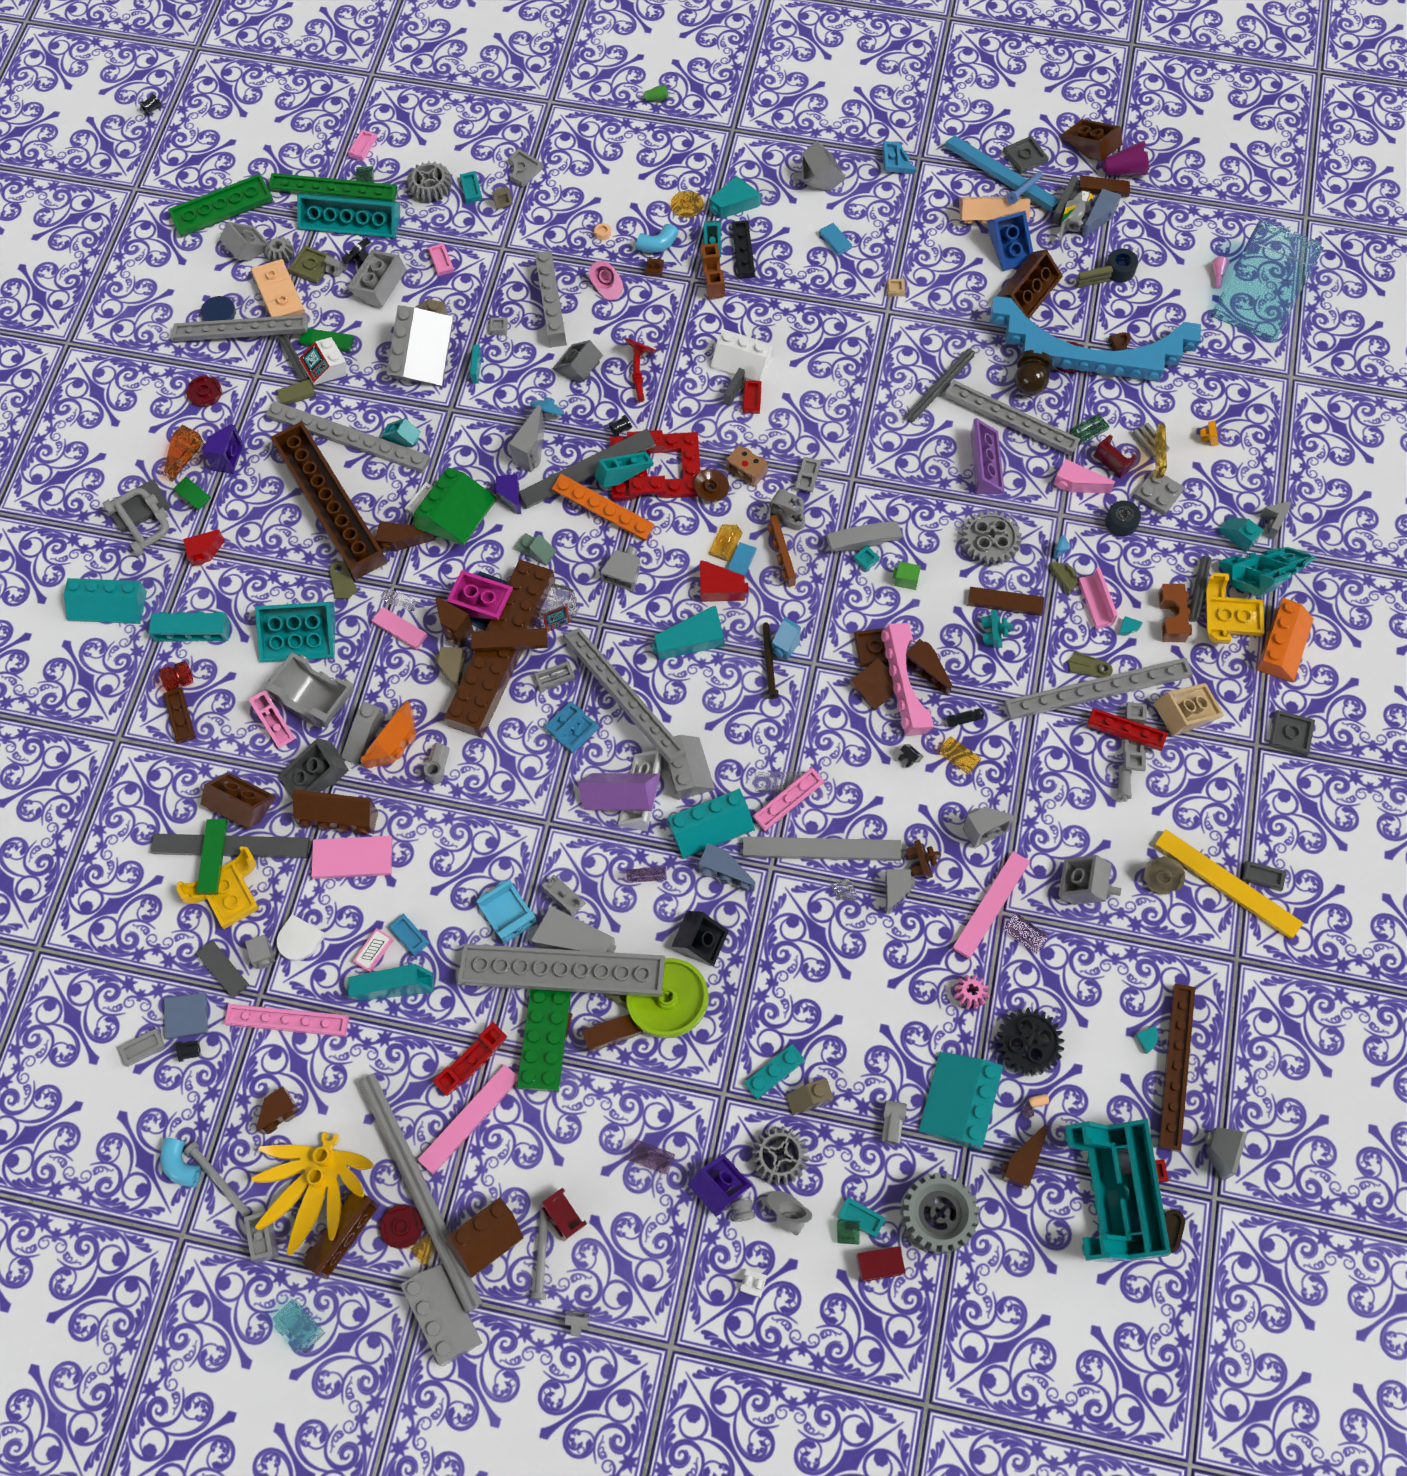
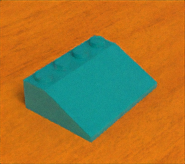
(296, 629)
(961, 1099)

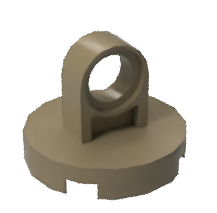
(1164, 875)

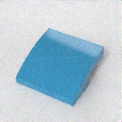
(571, 727)

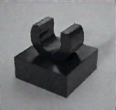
(911, 753)

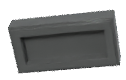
(734, 387)
(1263, 876)

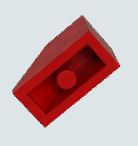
(203, 546)

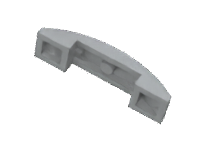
(1133, 752)

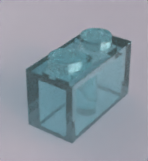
(297, 1326)

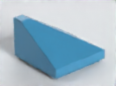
(1062, 547)

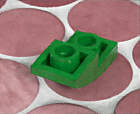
(192, 493)

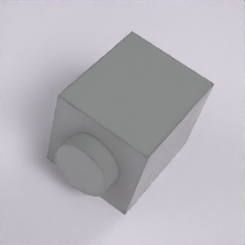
(260, 952)

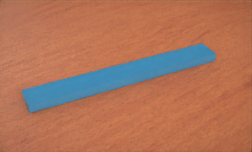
(1001, 172)

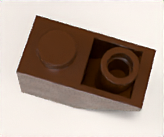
(275, 1110)

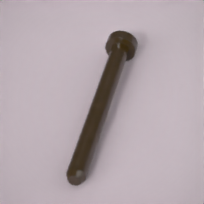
(772, 692)

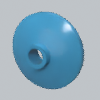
(548, 406)

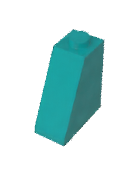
(734, 198)

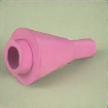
(1220, 266)

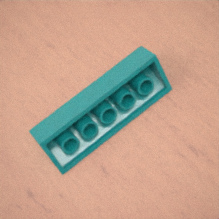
(348, 215)

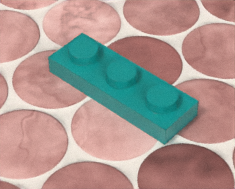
(774, 1072)

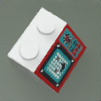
(323, 361)

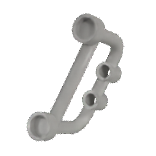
(152, 501)

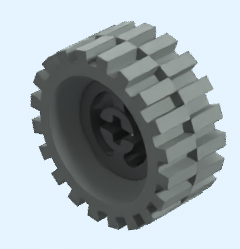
(956, 1232)

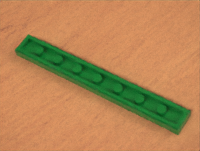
(332, 187)

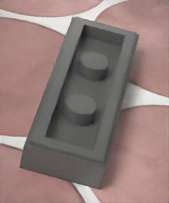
(222, 969)

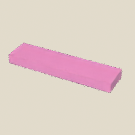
(788, 799)

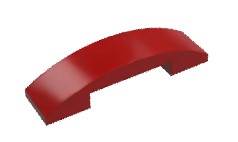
(471, 1060)

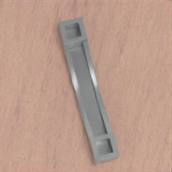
(550, 299)

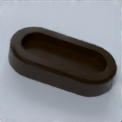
(1175, 1226)

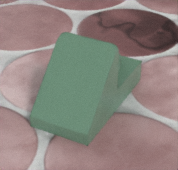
(536, 548)

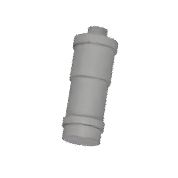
(1124, 784)

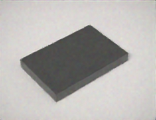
(137, 507)

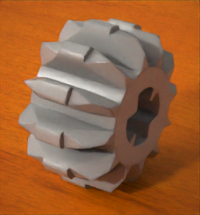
(279, 249)

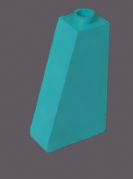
(690, 636)
(391, 983)

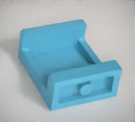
(506, 911)

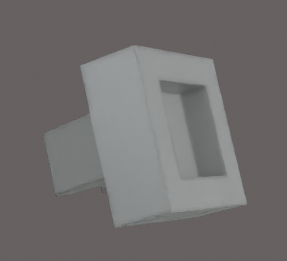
(335, 264)
(577, 1321)

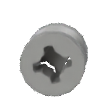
(743, 1210)

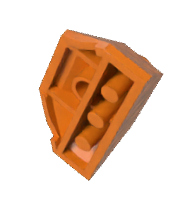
(392, 739)

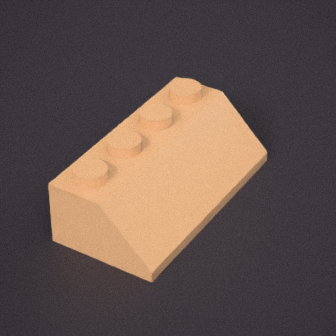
(990, 207)

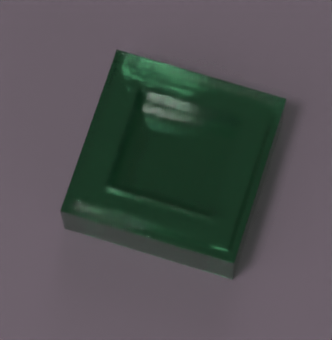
(848, 1232)

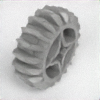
(430, 186)
(789, 1160)

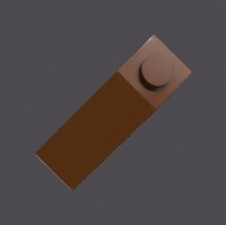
(400, 536)
(925, 662)
(1022, 1163)

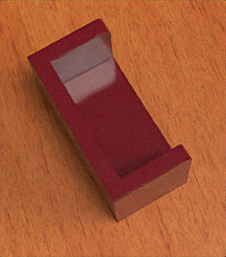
(1113, 458)
(562, 1215)
(880, 1264)

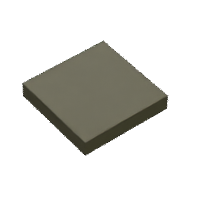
(309, 265)

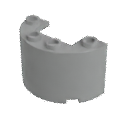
(307, 692)

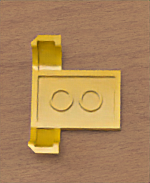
(1230, 615)
(234, 897)

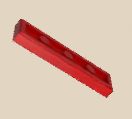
(1127, 729)

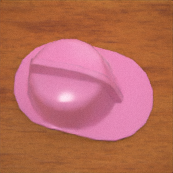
(606, 280)

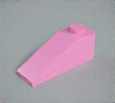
(1081, 480)
(271, 719)

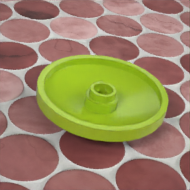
(679, 1008)

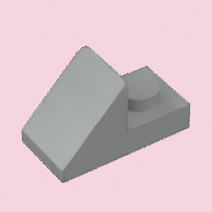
(1276, 515)

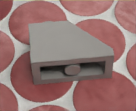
(898, 887)

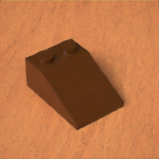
(1094, 138)

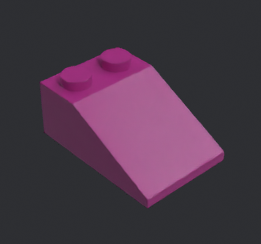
(479, 596)

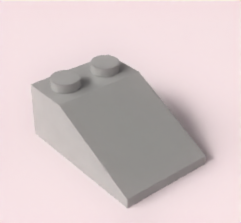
(528, 442)

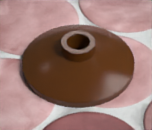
(713, 479)

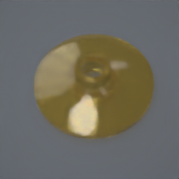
(687, 204)

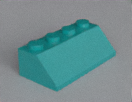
(104, 600)
(711, 823)

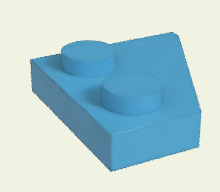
(896, 159)

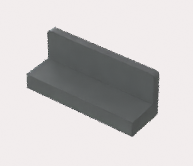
(1070, 193)

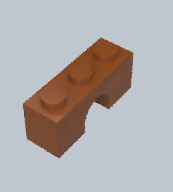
(712, 271)
(1175, 598)

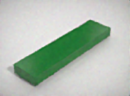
(212, 857)

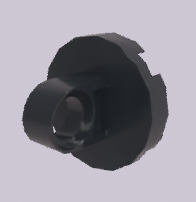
(358, 252)

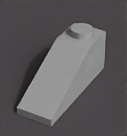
(362, 732)

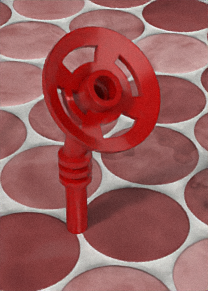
(638, 349)

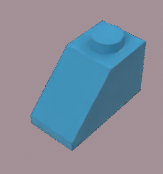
(786, 639)

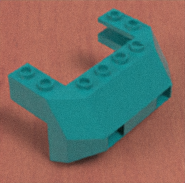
(1124, 1191)

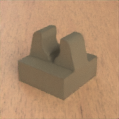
(502, 197)

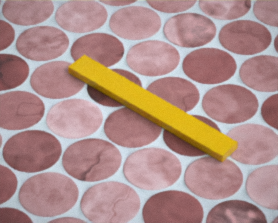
(1229, 884)

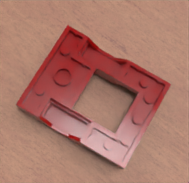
(667, 488)

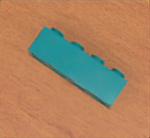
(189, 627)

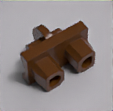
(923, 868)

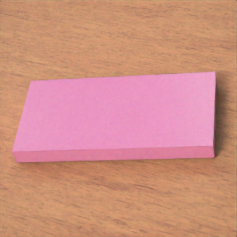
(352, 857)

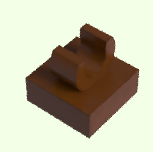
(654, 267)

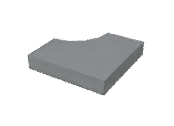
(524, 167)

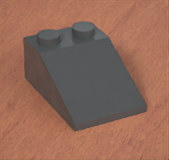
(314, 768)

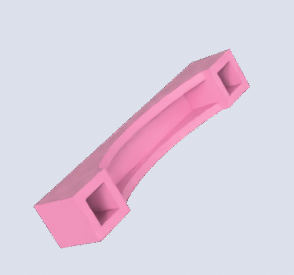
(914, 717)

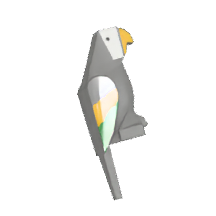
(1074, 212)

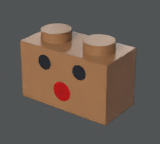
(747, 465)

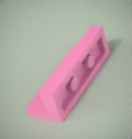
(1098, 599)

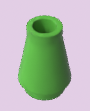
(657, 93)

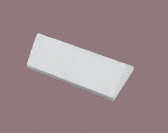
(642, 763)

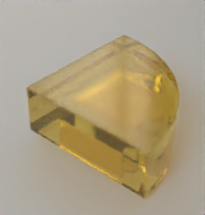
(424, 1250)

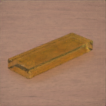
(1160, 451)

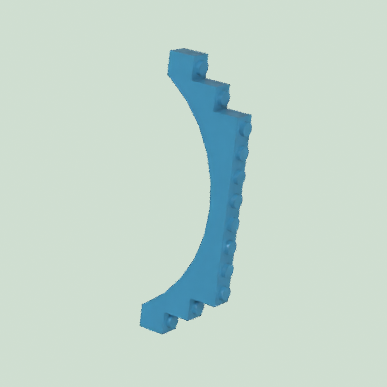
(1142, 362)

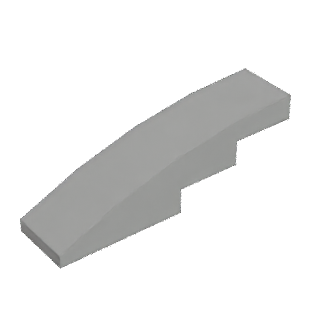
(864, 535)

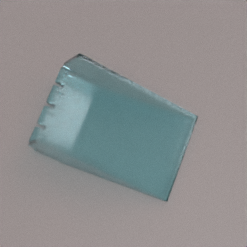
(1267, 280)

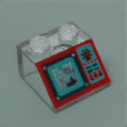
(558, 607)

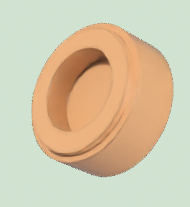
(602, 231)

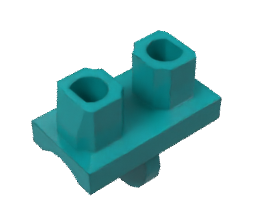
(993, 621)

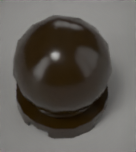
(1032, 372)

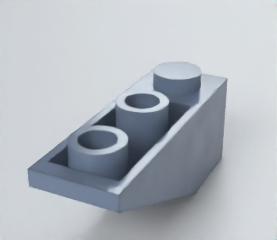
(1103, 211)
(722, 865)

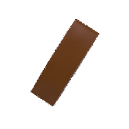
(610, 1033)

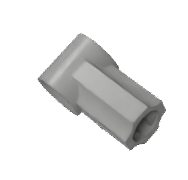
(436, 762)
(893, 1117)

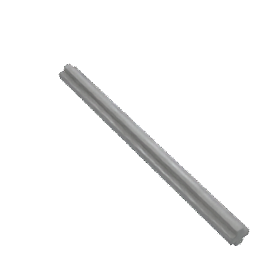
(419, 1191)

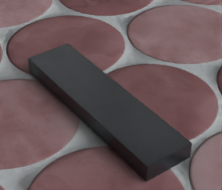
(743, 249)

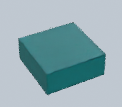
(866, 558)

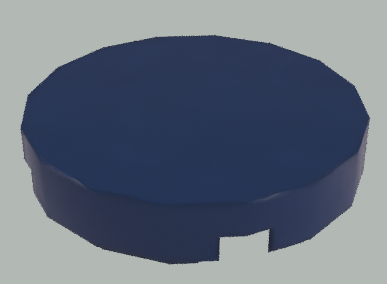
(218, 309)

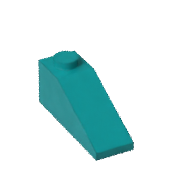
(621, 468)

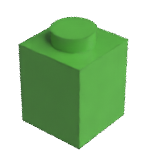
(906, 575)

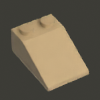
(1188, 708)

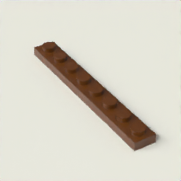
(1176, 1068)

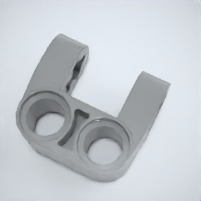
(782, 506)

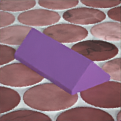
(986, 459)
(618, 791)

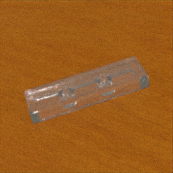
(775, 780)

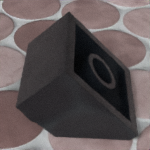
(700, 937)

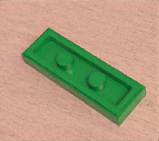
(343, 341)

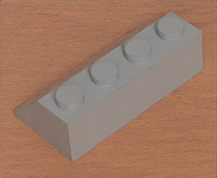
(440, 1314)

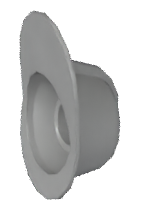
(789, 1211)

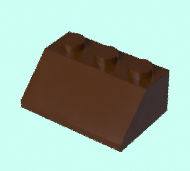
(236, 800)
(484, 1237)

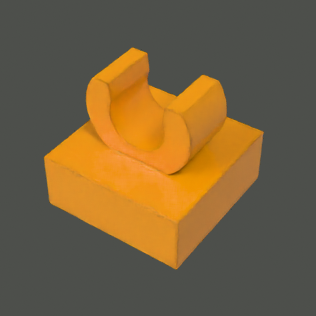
(1210, 434)

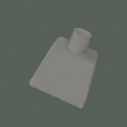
(622, 569)

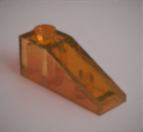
(182, 448)

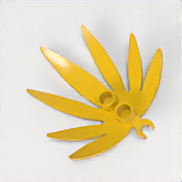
(321, 1172)

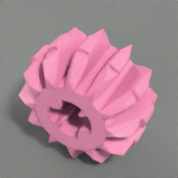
(973, 985)

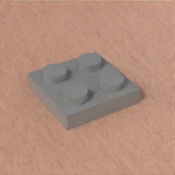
(1159, 493)

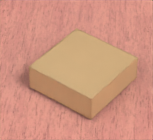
(896, 287)

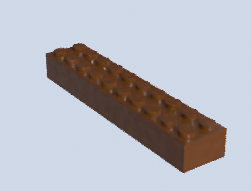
(328, 500)
(491, 670)

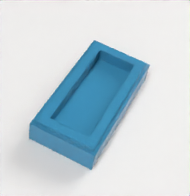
(835, 239)
(742, 558)
(409, 935)

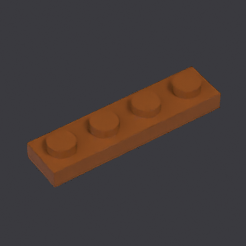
(783, 555)

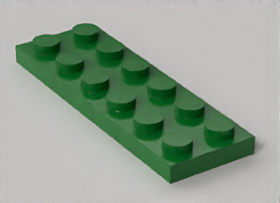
(220, 205)
(544, 1040)

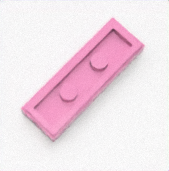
(399, 628)

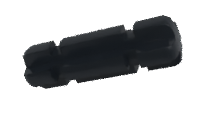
(965, 717)

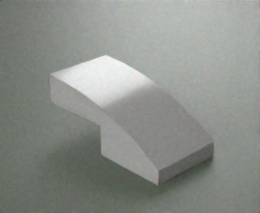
(808, 474)

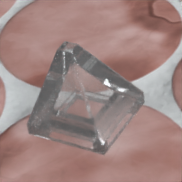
(844, 890)

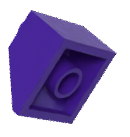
(223, 449)
(719, 1185)

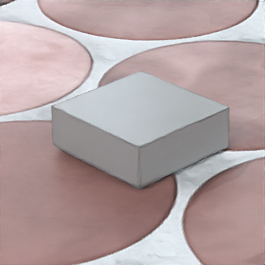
(498, 326)

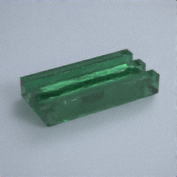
(1074, 431)

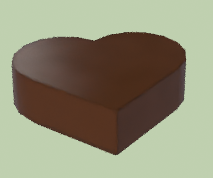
(1119, 341)

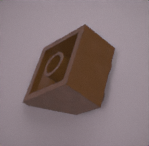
(454, 622)

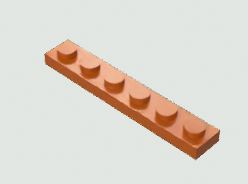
(603, 507)

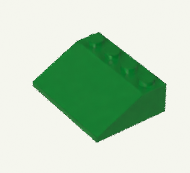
(453, 507)

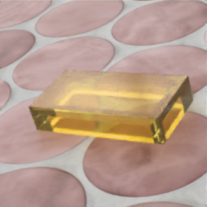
(959, 755)

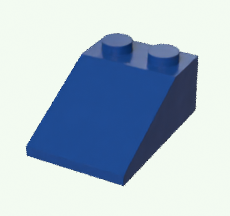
(1010, 239)

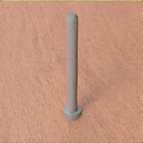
(193, 1150)
(541, 1256)

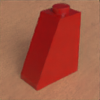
(721, 584)

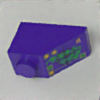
(508, 491)

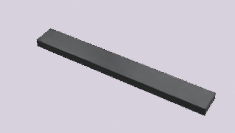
(586, 468)
(258, 845)

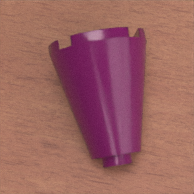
(1128, 161)

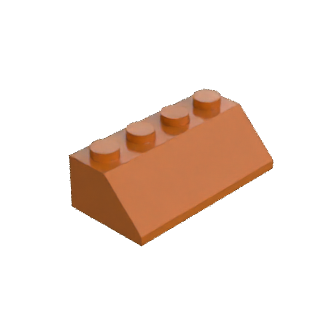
(1285, 640)

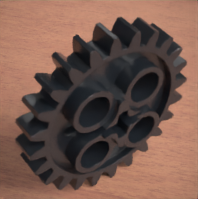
(1013, 1033)

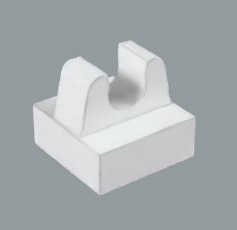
(753, 1283)

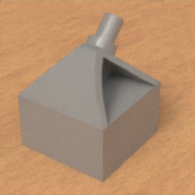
(819, 168)
(1086, 880)

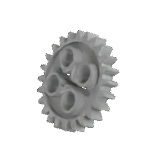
(991, 537)

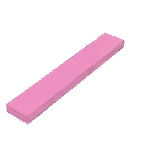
(991, 905)
(286, 1020)
(468, 1119)

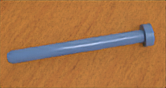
(1013, 196)

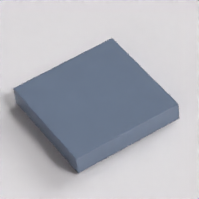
(186, 1016)

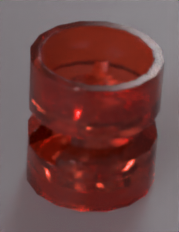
(174, 676)

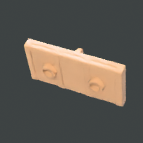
(277, 289)

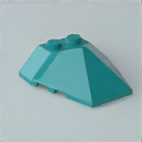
(1265, 572)

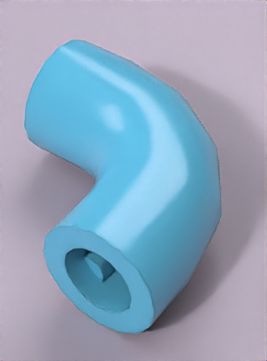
(657, 243)
(175, 1167)

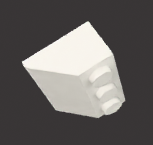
(743, 352)

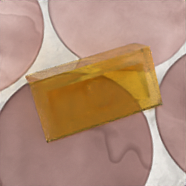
(726, 542)

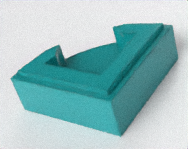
(1129, 626)
(1148, 1038)

